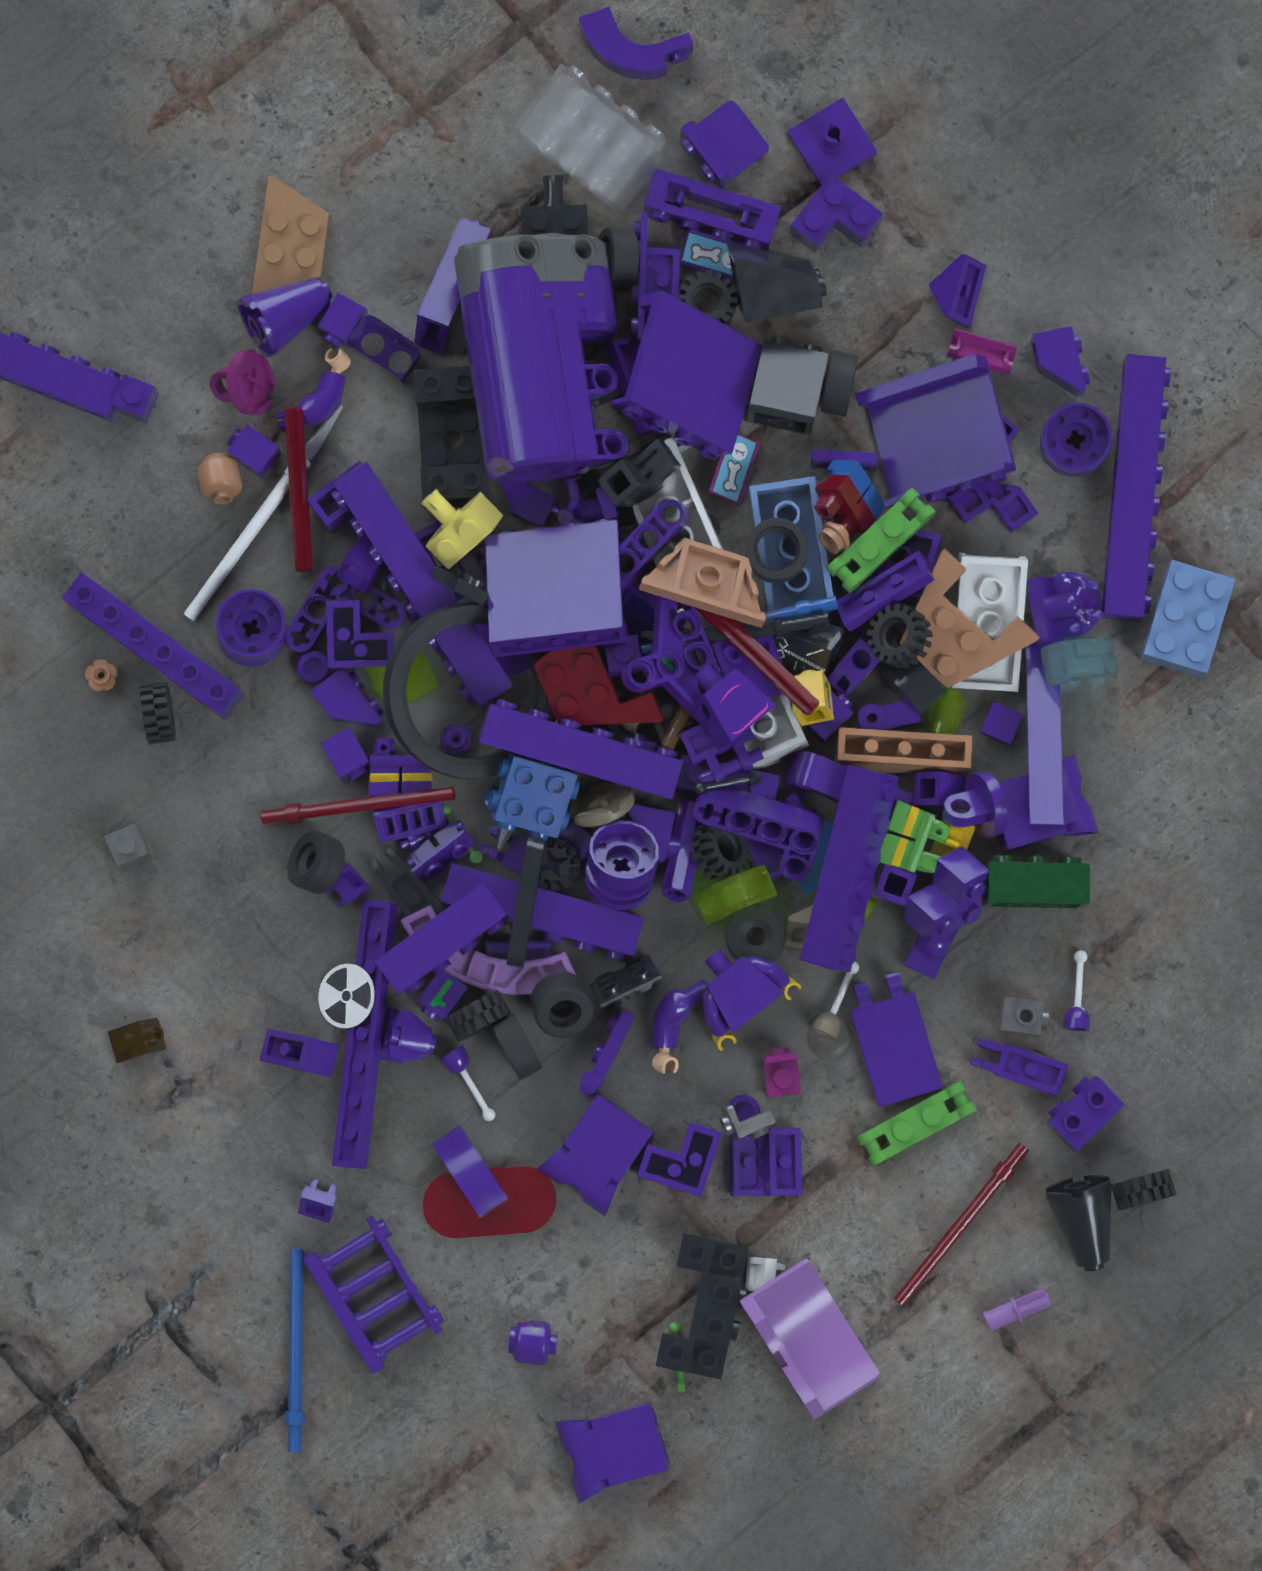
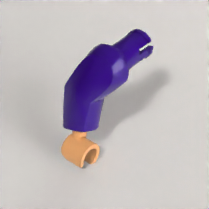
(328, 393)
(667, 1020)

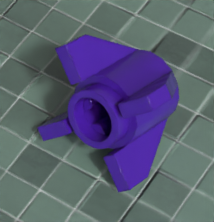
(406, 1038)

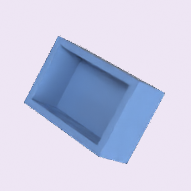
(1187, 619)

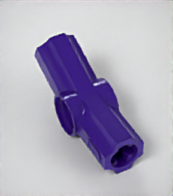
(680, 866)

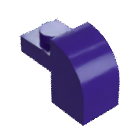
(895, 883)

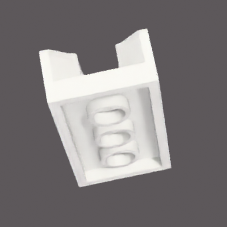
(992, 596)

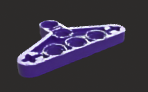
(674, 646)

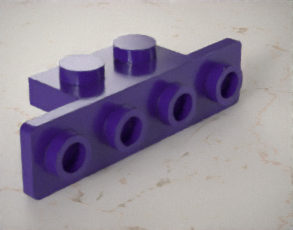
(657, 273)

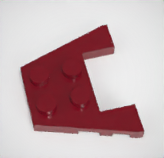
(584, 693)

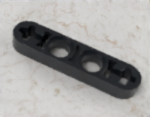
(526, 902)

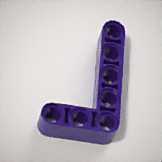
(665, 534)

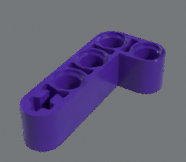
(824, 777)
(720, 810)

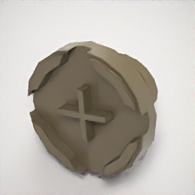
(603, 805)

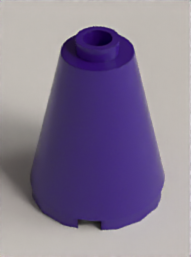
(283, 312)

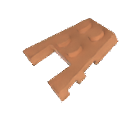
(957, 642)

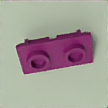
(998, 353)

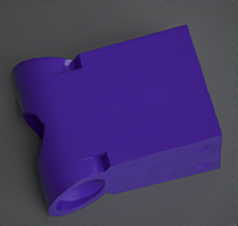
(1077, 813)
(598, 1153)
(613, 1448)

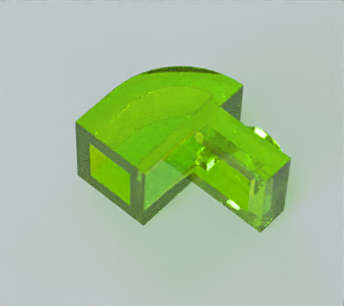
(735, 894)

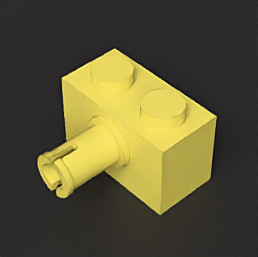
(461, 527)

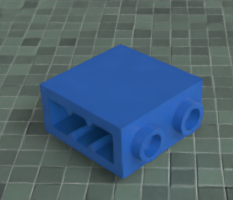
(533, 796)

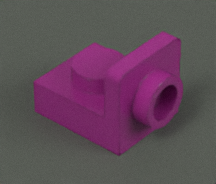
(781, 1073)

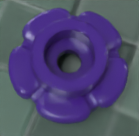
(462, 745)

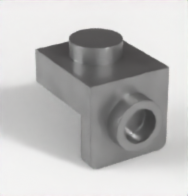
(753, 1126)

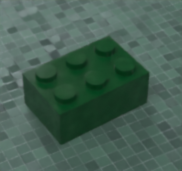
(1037, 883)

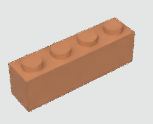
(904, 751)

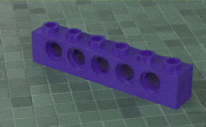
(152, 646)

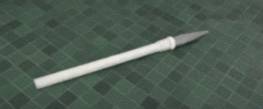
(311, 448)

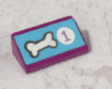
(733, 471)

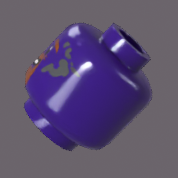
(532, 1342)

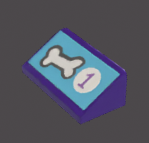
(706, 253)

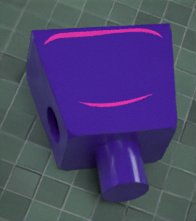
(728, 704)

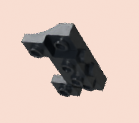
(714, 1310)

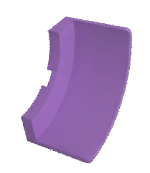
(811, 1337)

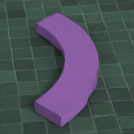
(491, 972)

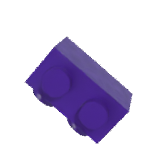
(1084, 1113)

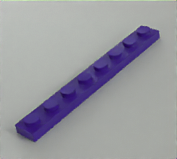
(364, 1042)

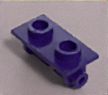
(454, 843)

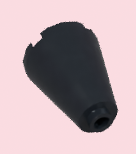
(1084, 1218)

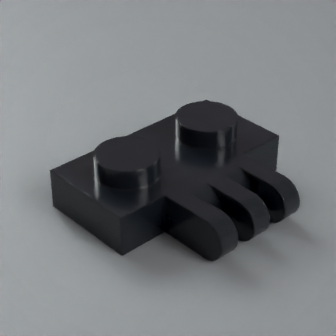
(466, 585)

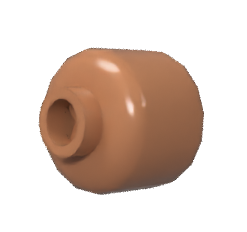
(219, 478)

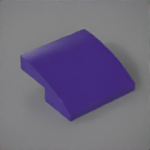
(766, 1164)

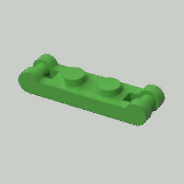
(881, 540)
(916, 1123)

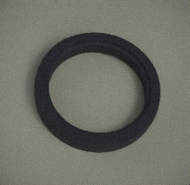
(396, 696)

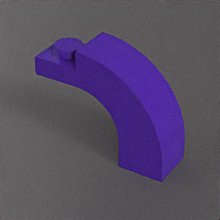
(626, 57)

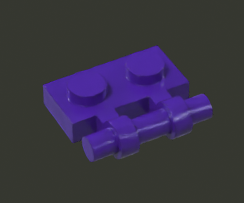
(701, 749)

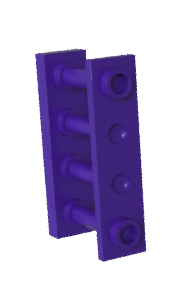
(358, 1323)

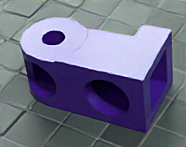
(854, 667)
(888, 717)

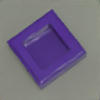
(1001, 723)

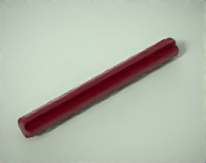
(298, 489)
(763, 661)

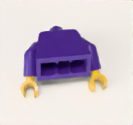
(741, 992)

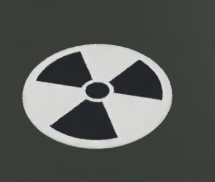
(346, 995)

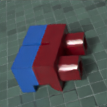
(848, 497)

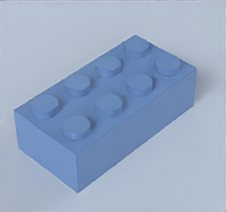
(776, 550)

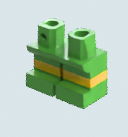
(917, 825)

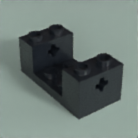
(445, 407)

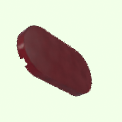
(527, 1209)

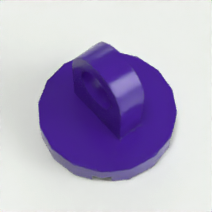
(981, 805)

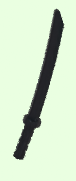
(773, 628)

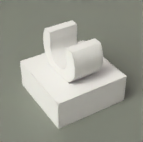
(761, 1271)

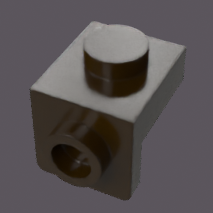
(137, 1040)

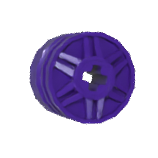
(1084, 422)
(242, 611)
(621, 865)

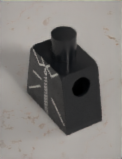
(810, 649)

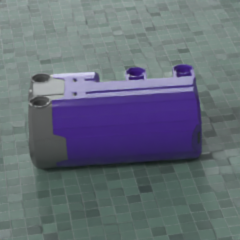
(525, 322)

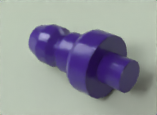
(414, 841)

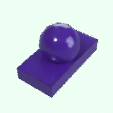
(928, 957)

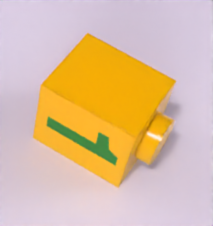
(820, 688)

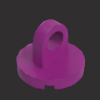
(248, 382)

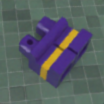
(386, 771)

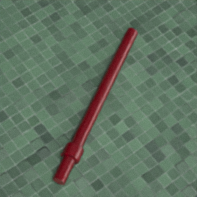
(297, 813)
(1002, 1173)

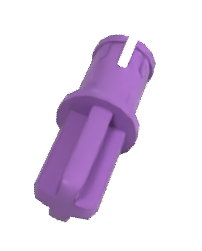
(1017, 1309)

